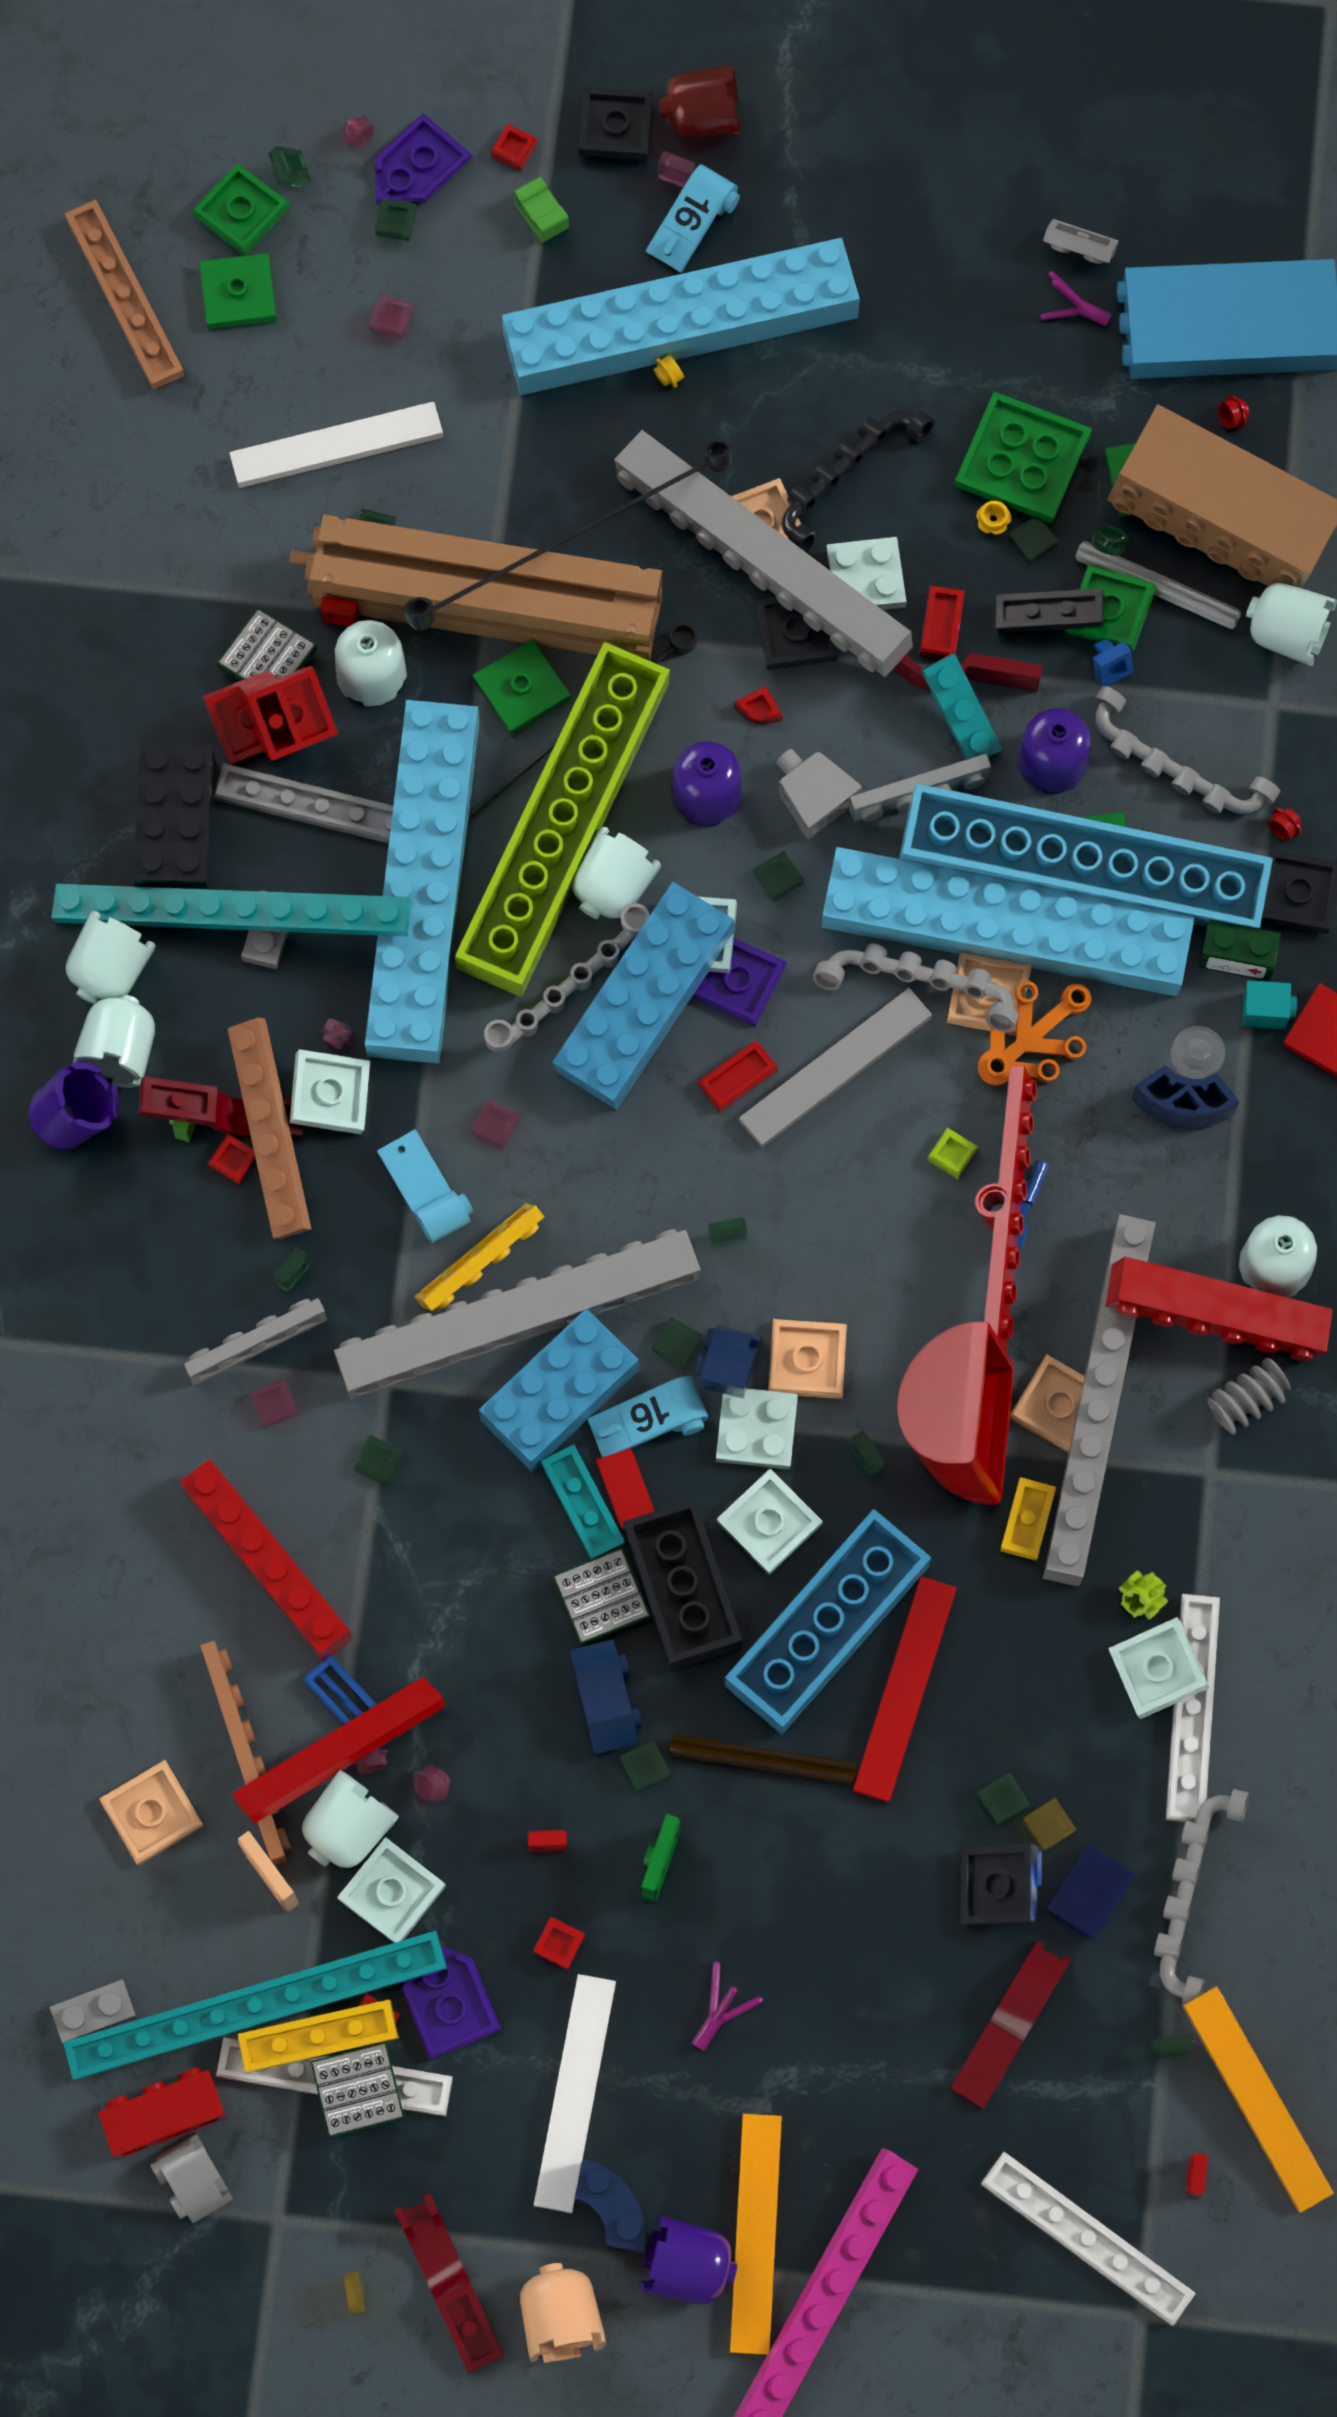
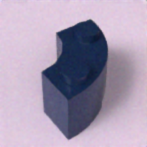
(1185, 1100)
(728, 1360)
(604, 1696)
(615, 2206)

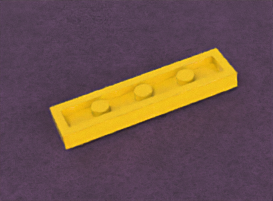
(491, 1248)
(318, 2036)

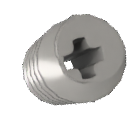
(1248, 1395)

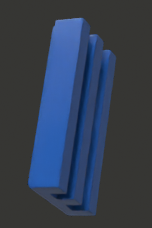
(351, 1683)

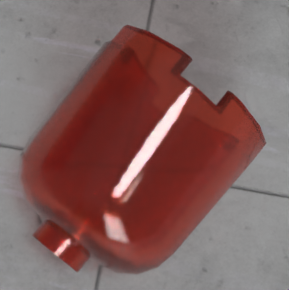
(702, 102)

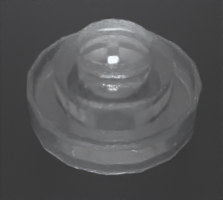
(1197, 1052)

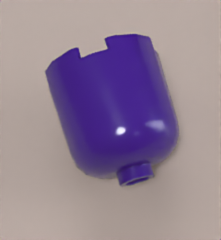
(1054, 751)
(704, 793)
(73, 1106)
(687, 2262)

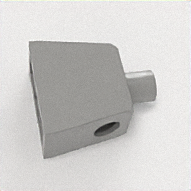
(814, 790)

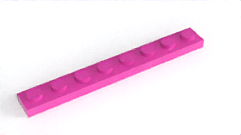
(828, 2287)

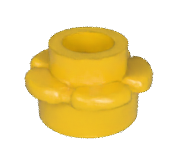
(668, 371)
(995, 509)

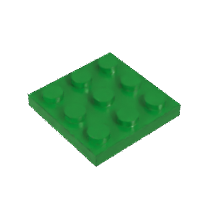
(1023, 457)

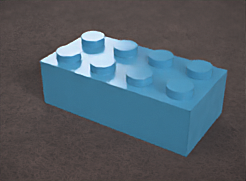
(559, 1390)

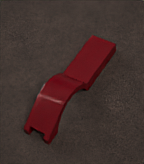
(981, 669)
(198, 1105)
(1009, 2025)
(449, 2284)

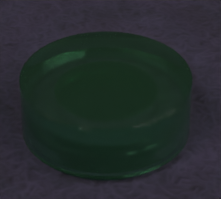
(1109, 540)

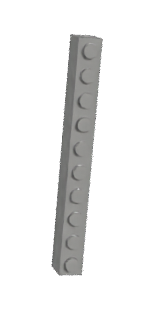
(764, 555)
(516, 1314)
(1095, 1417)

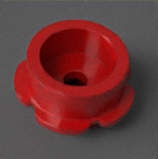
(1233, 413)
(1285, 824)

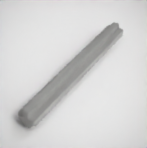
(1165, 587)

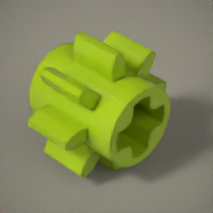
(1143, 1594)

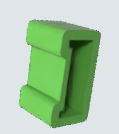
(541, 209)

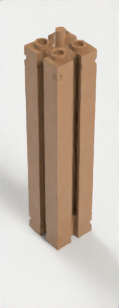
(550, 599)

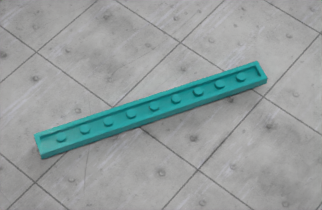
(234, 909)
(254, 2005)

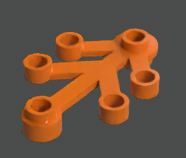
(1030, 1037)

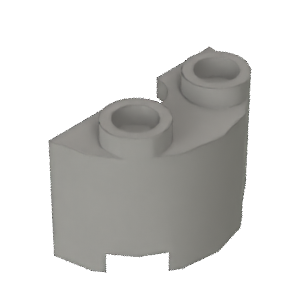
(192, 2178)

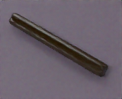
(762, 1758)

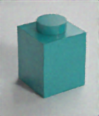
(1268, 1005)

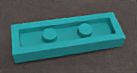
(961, 708)
(582, 1502)

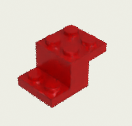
(270, 715)

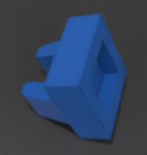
(1112, 662)

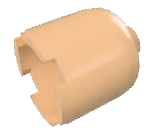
(560, 2314)

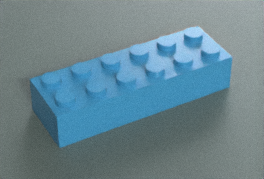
(644, 995)
(827, 1622)

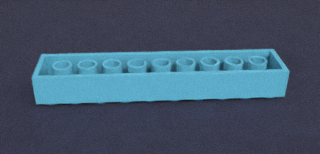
(680, 316)
(1084, 856)
(427, 867)
(1007, 921)

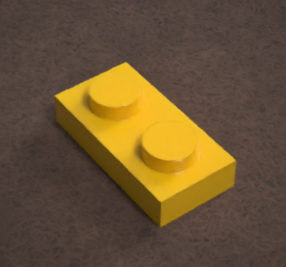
(1028, 1519)

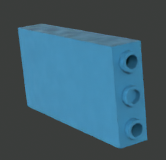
(1229, 318)

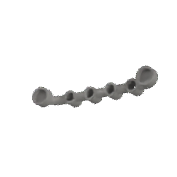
(1184, 777)
(908, 968)
(501, 1035)
(1187, 1872)

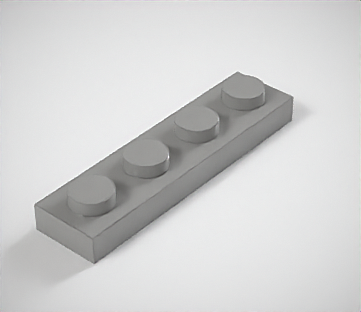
(875, 802)
(242, 1346)

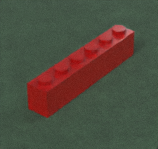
(1218, 1308)
(266, 1560)

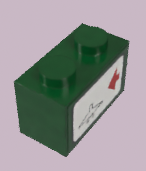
(1239, 950)

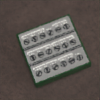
(265, 646)
(601, 1597)
(357, 2090)

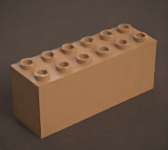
(1224, 501)

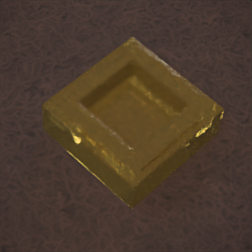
(1049, 1824)
(355, 2293)

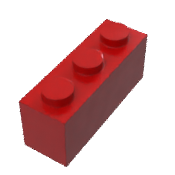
(161, 2113)

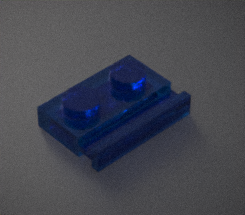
(1091, 1892)

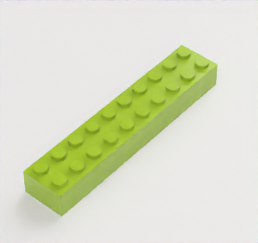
(562, 819)

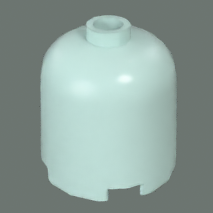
(1290, 621)
(368, 672)
(612, 875)
(106, 959)
(117, 1040)
(1273, 1267)
(345, 1823)

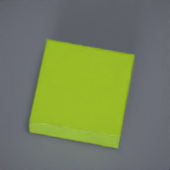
(952, 1153)

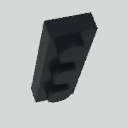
(1050, 610)

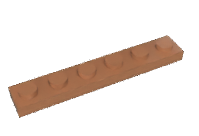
(124, 294)
(269, 1128)
(241, 1735)

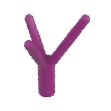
(1083, 308)
(716, 2013)

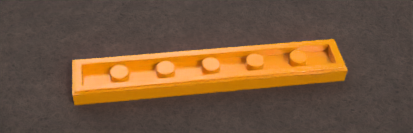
(1257, 2099)
(755, 2234)

